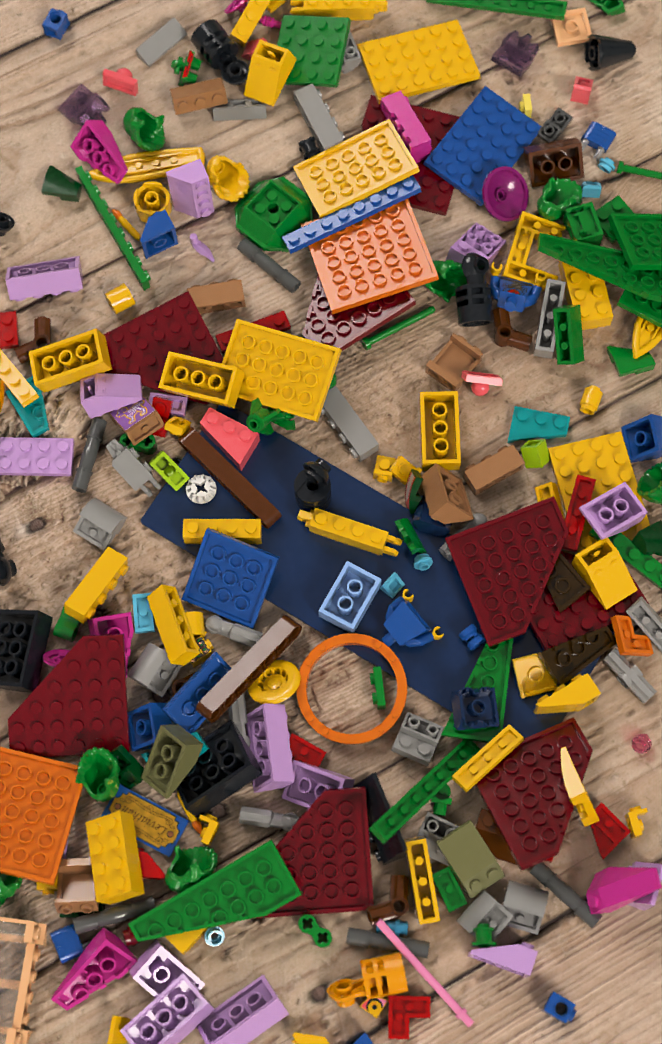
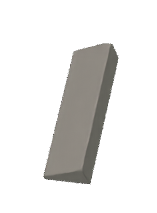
(161, 42)
(240, 110)
(647, 620)

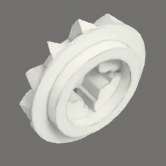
(201, 497)

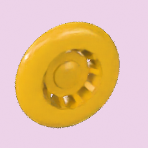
(272, 686)

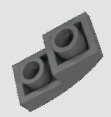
(555, 125)

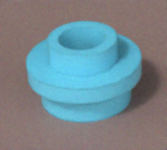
(606, 165)
(422, 562)
(218, 939)

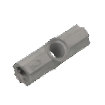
(629, 675)

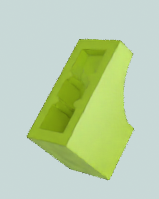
(169, 470)

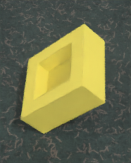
(525, 105)

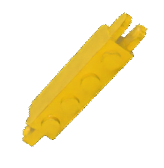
(339, 8)
(349, 531)

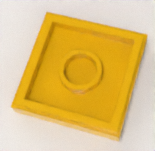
(532, 676)

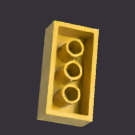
(589, 293)
(69, 360)
(201, 379)
(440, 430)
(114, 857)

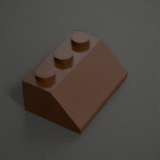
(554, 159)
(492, 837)

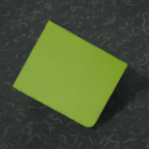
(535, 453)

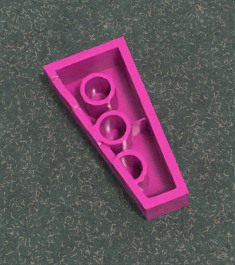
(398, 110)

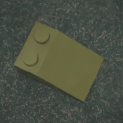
(171, 759)
(470, 859)

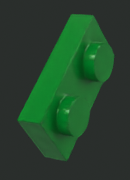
(378, 696)
(449, 889)

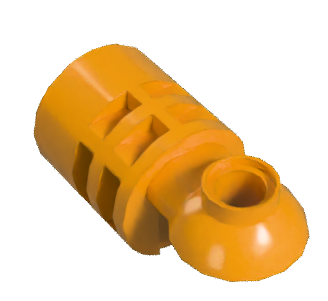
(380, 978)

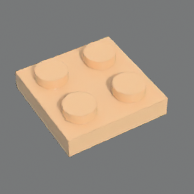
(573, 29)

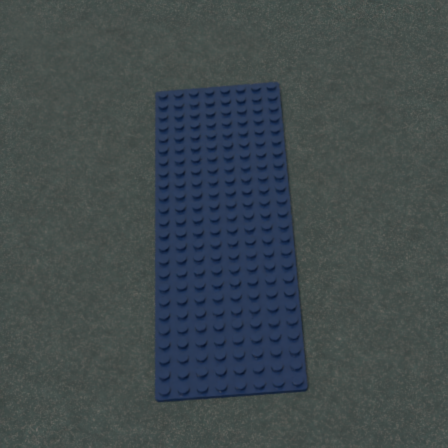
(313, 563)

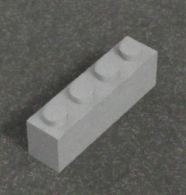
(317, 117)
(546, 333)
(348, 425)

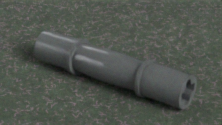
(269, 265)
(89, 455)
(565, 893)
(113, 915)
(380, 941)

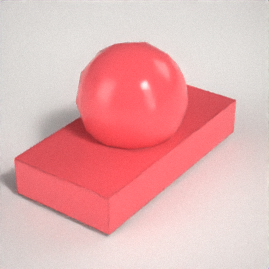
(121, 80)
(481, 381)

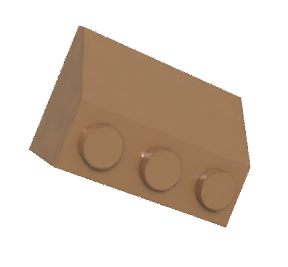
(445, 496)

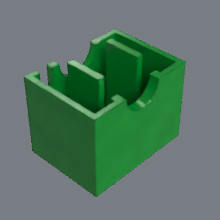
(583, 224)

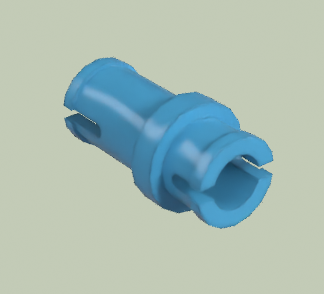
(396, 926)

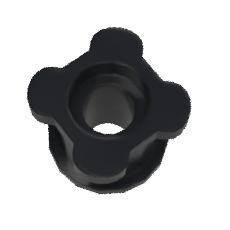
(308, 147)

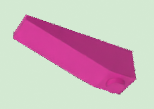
(99, 149)
(620, 886)

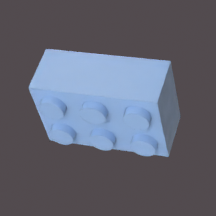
(349, 597)

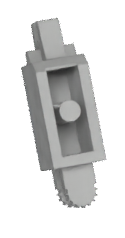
(131, 467)

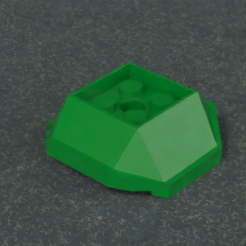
(267, 228)

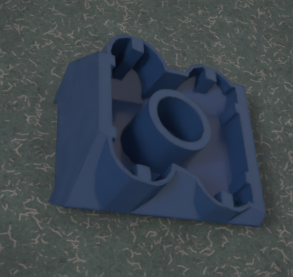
(426, 524)
(474, 708)

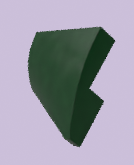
(61, 185)
(650, 539)
(130, 768)

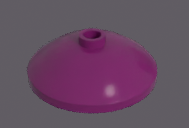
(511, 190)

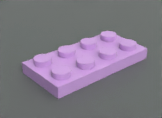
(36, 456)

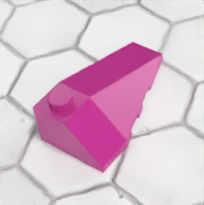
(114, 624)
(98, 965)

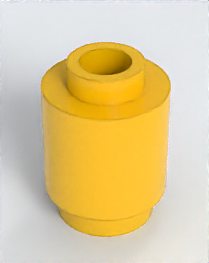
(590, 400)

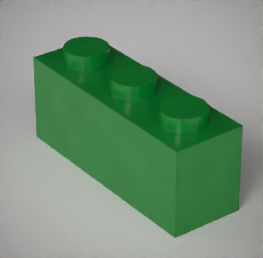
(568, 334)

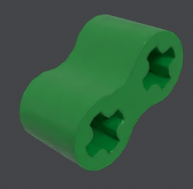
(140, 447)
(66, 627)
(315, 931)

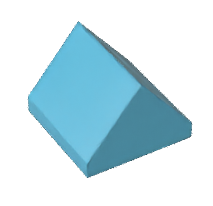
(591, 189)
(392, 585)

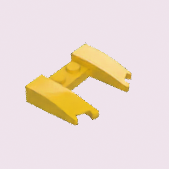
(527, 229)
(577, 791)

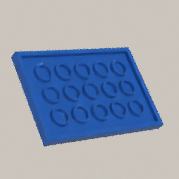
(482, 139)

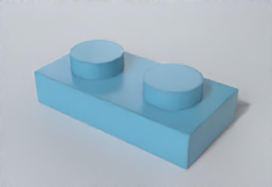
(142, 614)

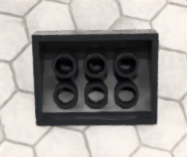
(22, 648)
(219, 770)
(376, 807)

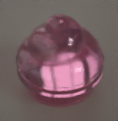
(641, 743)

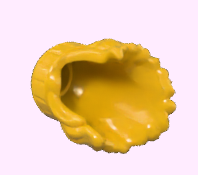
(228, 178)

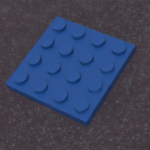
(230, 578)

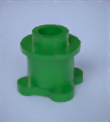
(483, 936)

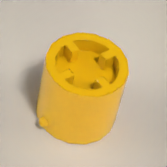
(120, 298)
(196, 623)

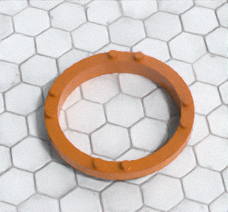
(344, 640)

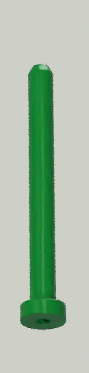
(638, 171)
(395, 328)

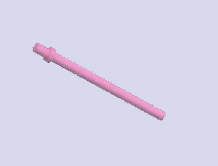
(460, 1012)

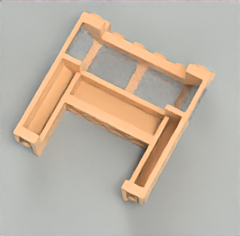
(17, 963)

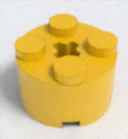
(151, 198)

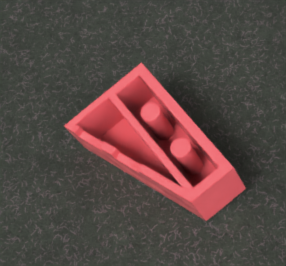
(230, 436)

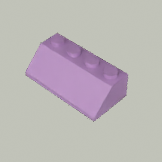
(191, 189)
(44, 278)
(270, 746)
(169, 1015)
(243, 1015)

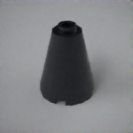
(607, 51)

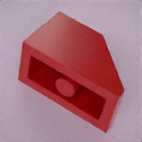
(149, 867)

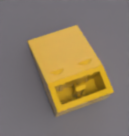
(268, 72)
(604, 572)
(570, 698)

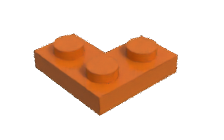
(627, 641)

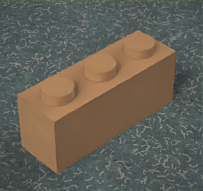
(198, 96)
(218, 296)
(493, 469)

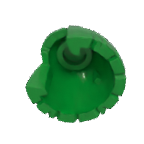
(651, 484)

